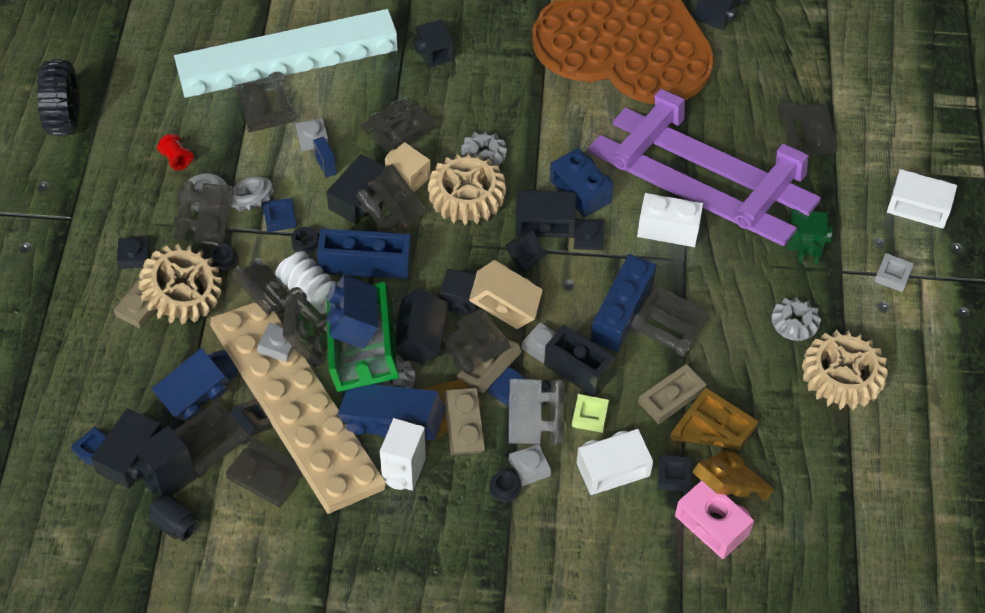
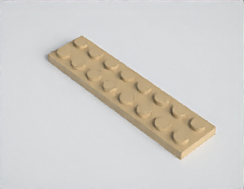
(299, 411)

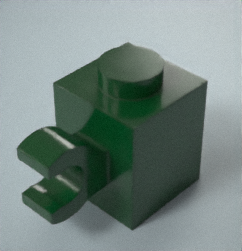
(810, 234)

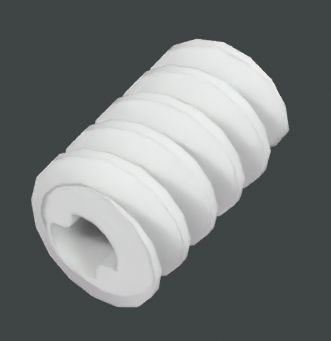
(303, 273)

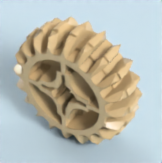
(468, 197)
(178, 268)
(842, 379)

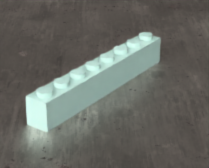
(286, 52)

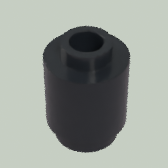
(173, 517)

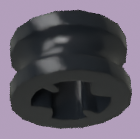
(302, 232)

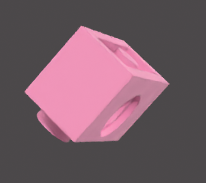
(719, 534)

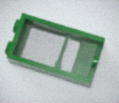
(375, 363)

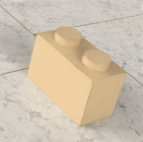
(505, 294)

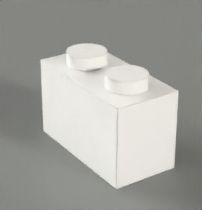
(921, 198)
(669, 220)
(403, 454)
(614, 461)

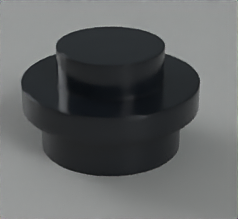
(223, 257)
(505, 486)

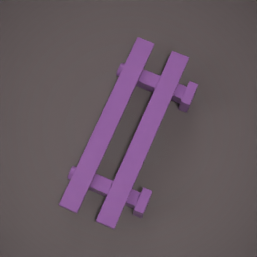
(749, 214)

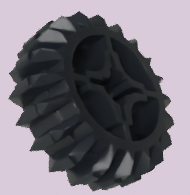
(58, 97)

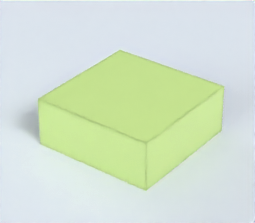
(590, 413)

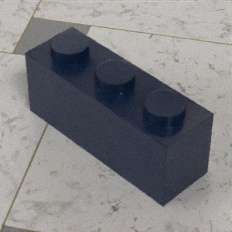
(364, 253)
(623, 302)
(374, 406)

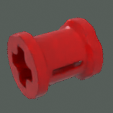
(178, 156)

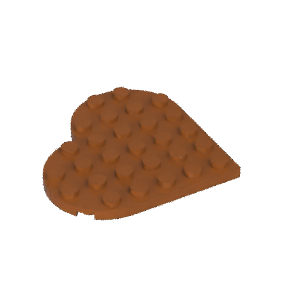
(629, 42)

